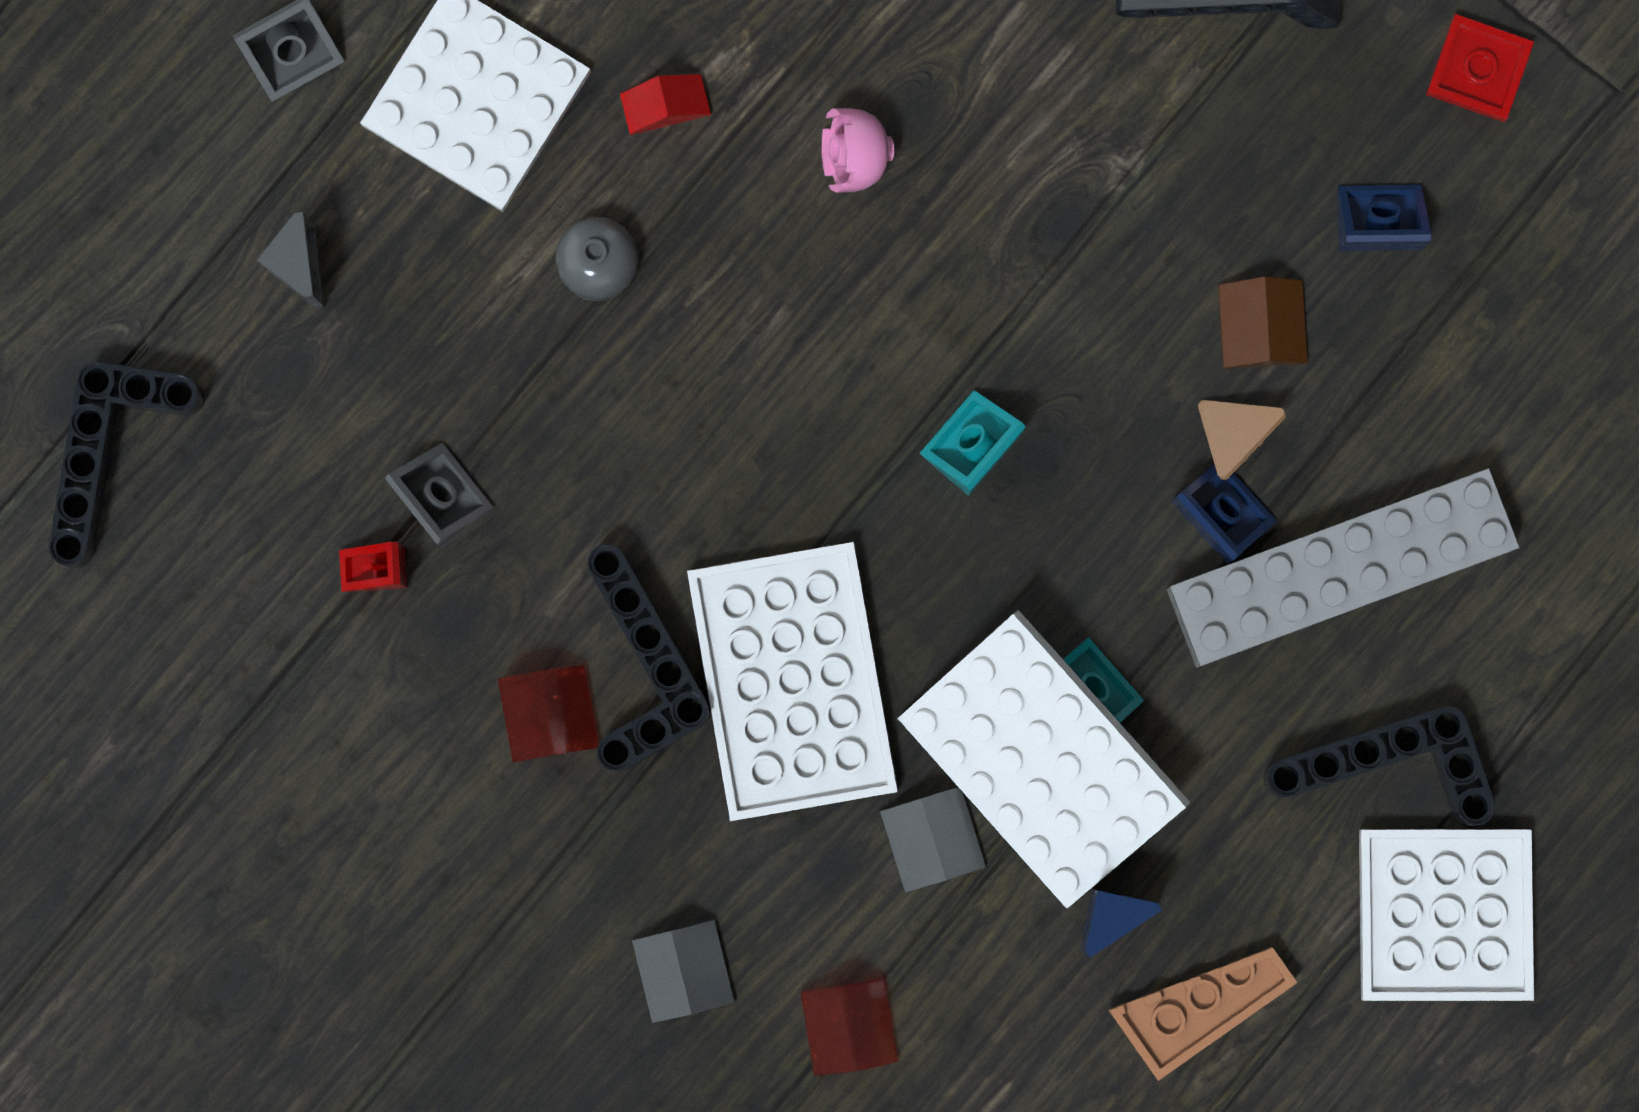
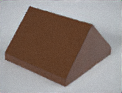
(1262, 323)

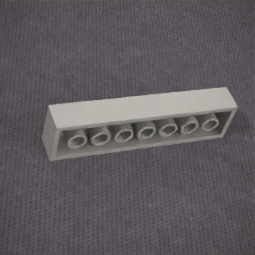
(1342, 568)

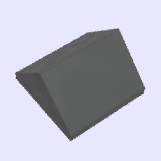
(288, 48)
(295, 260)
(440, 494)
(933, 839)
(683, 971)

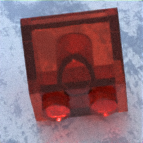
(548, 713)

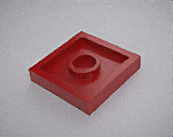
(1479, 68)

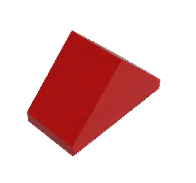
(664, 102)
(373, 567)

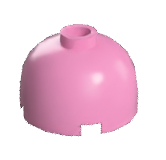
(855, 149)

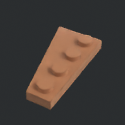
(1194, 1013)

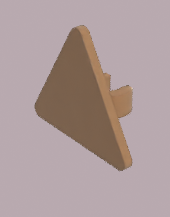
(1236, 431)

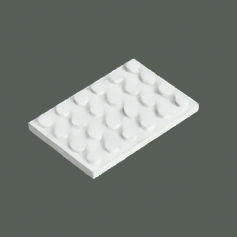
(792, 681)
(1043, 759)

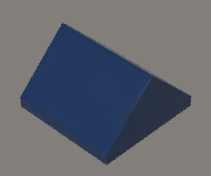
(1382, 218)
(1224, 513)
(1111, 918)

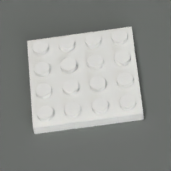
(476, 98)
(1446, 915)

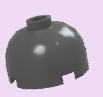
(597, 258)

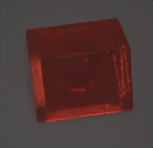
(849, 1027)

